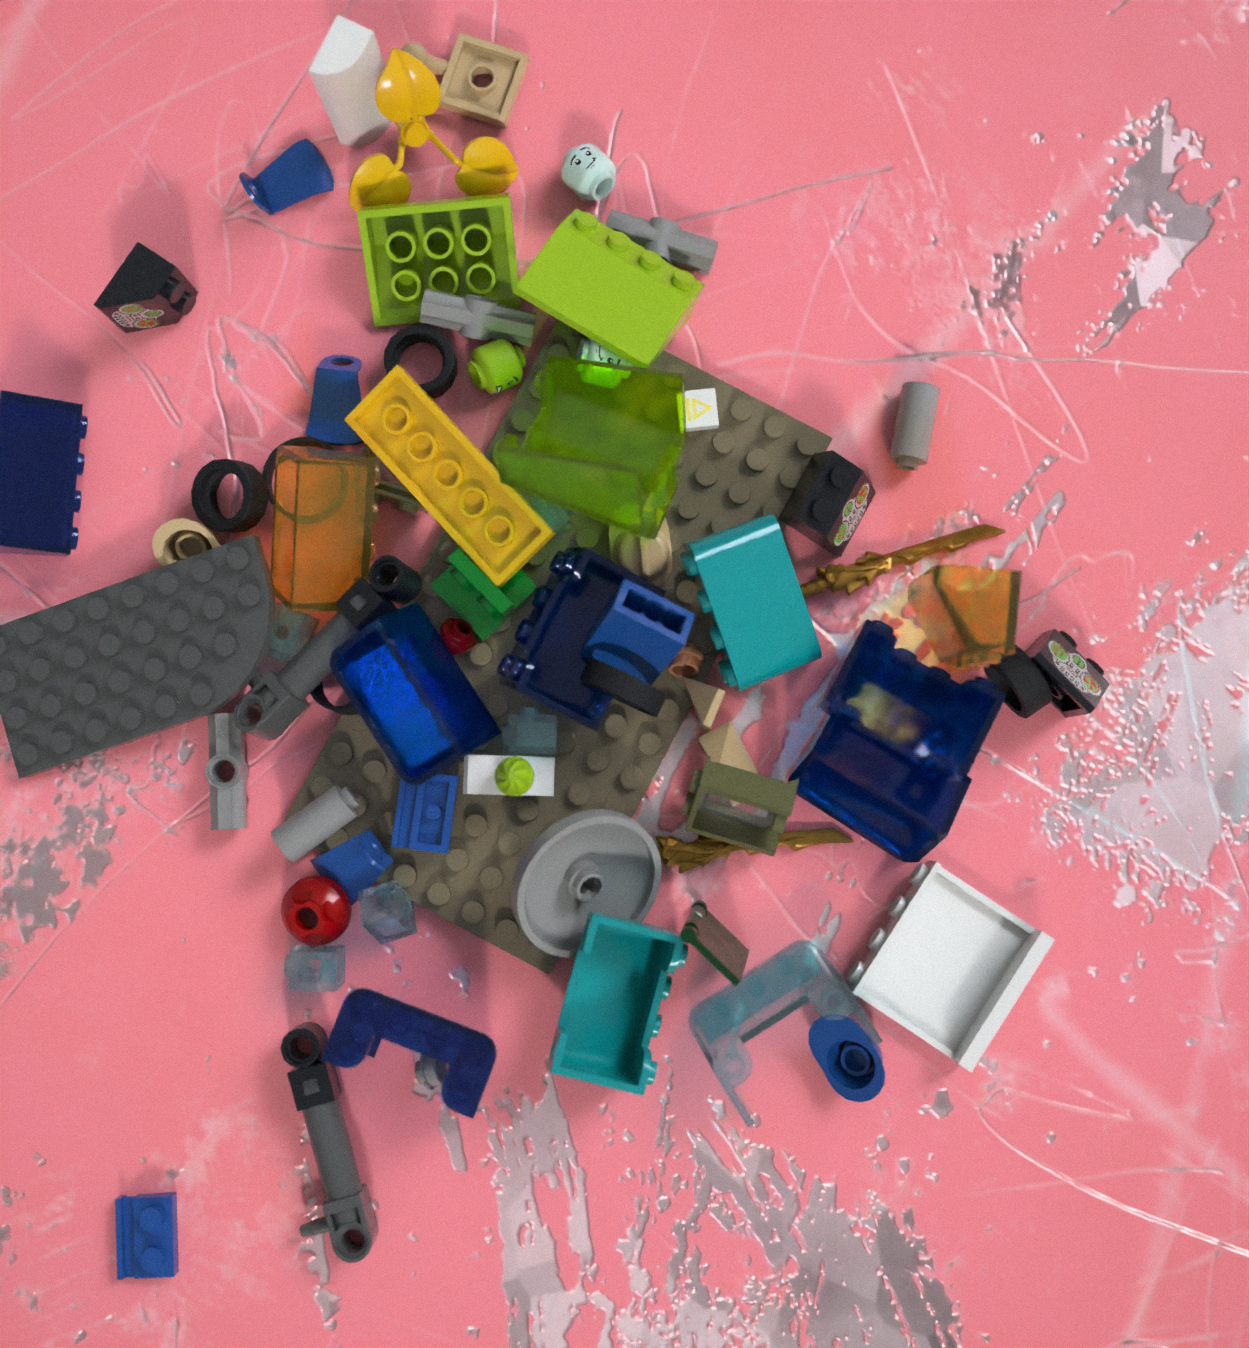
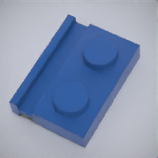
(426, 814)
(147, 1235)

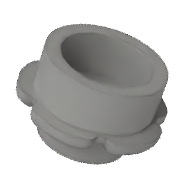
(430, 1072)

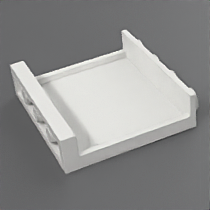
(948, 964)

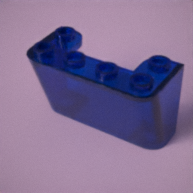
(548, 644)
(911, 704)
(371, 1016)

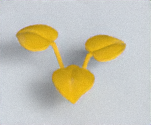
(405, 95)

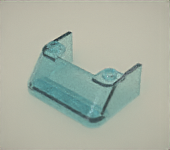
(762, 999)

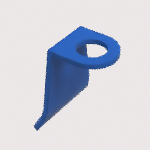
(290, 178)
(333, 398)
(354, 863)

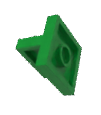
(477, 597)

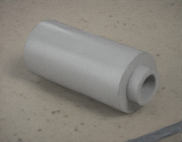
(914, 425)
(315, 822)

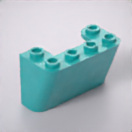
(752, 601)
(615, 1002)

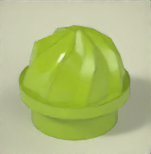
(514, 776)

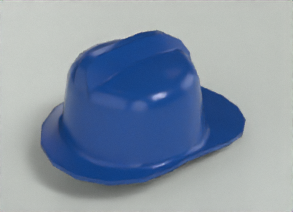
(847, 1058)

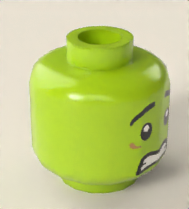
(496, 366)

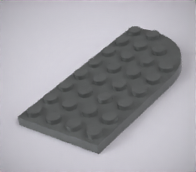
(135, 656)

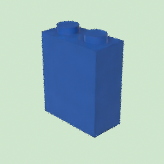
(638, 632)

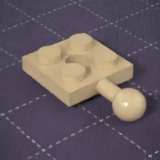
(475, 57)

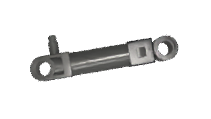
(281, 696)
(317, 1095)

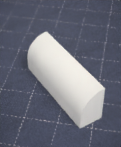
(346, 82)

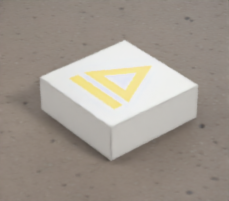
(701, 409)

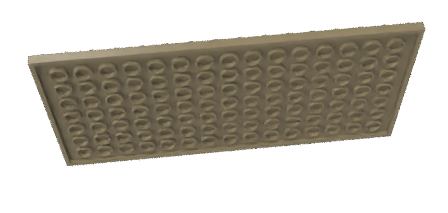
(723, 481)

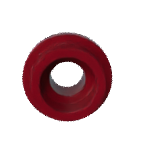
(457, 635)

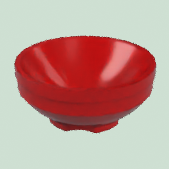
(327, 901)

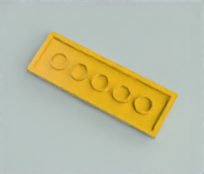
(449, 476)

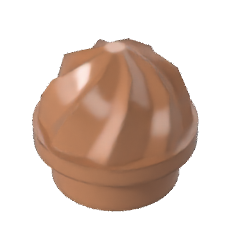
(687, 661)

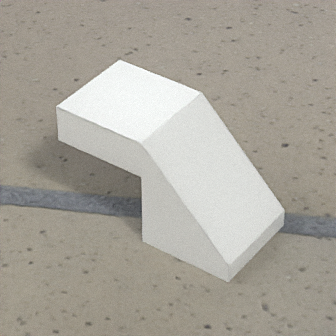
(480, 772)

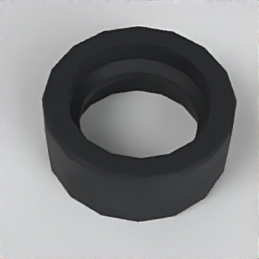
(424, 333)
(205, 495)
(1021, 682)

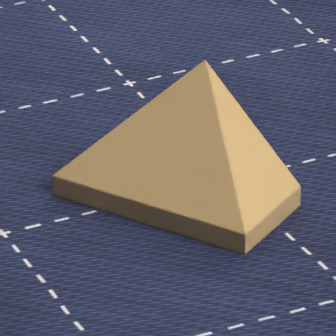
(705, 700)
(726, 748)

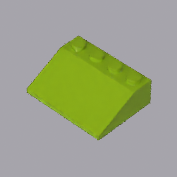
(439, 246)
(610, 289)

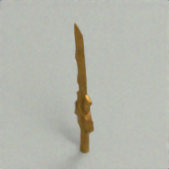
(873, 564)
(706, 849)

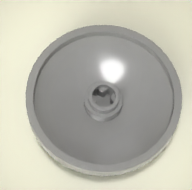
(580, 866)

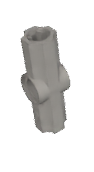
(667, 240)
(477, 317)
(228, 798)

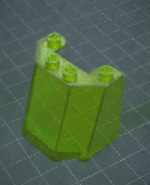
(602, 442)

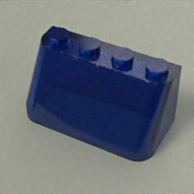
(39, 474)
(412, 694)
(877, 791)

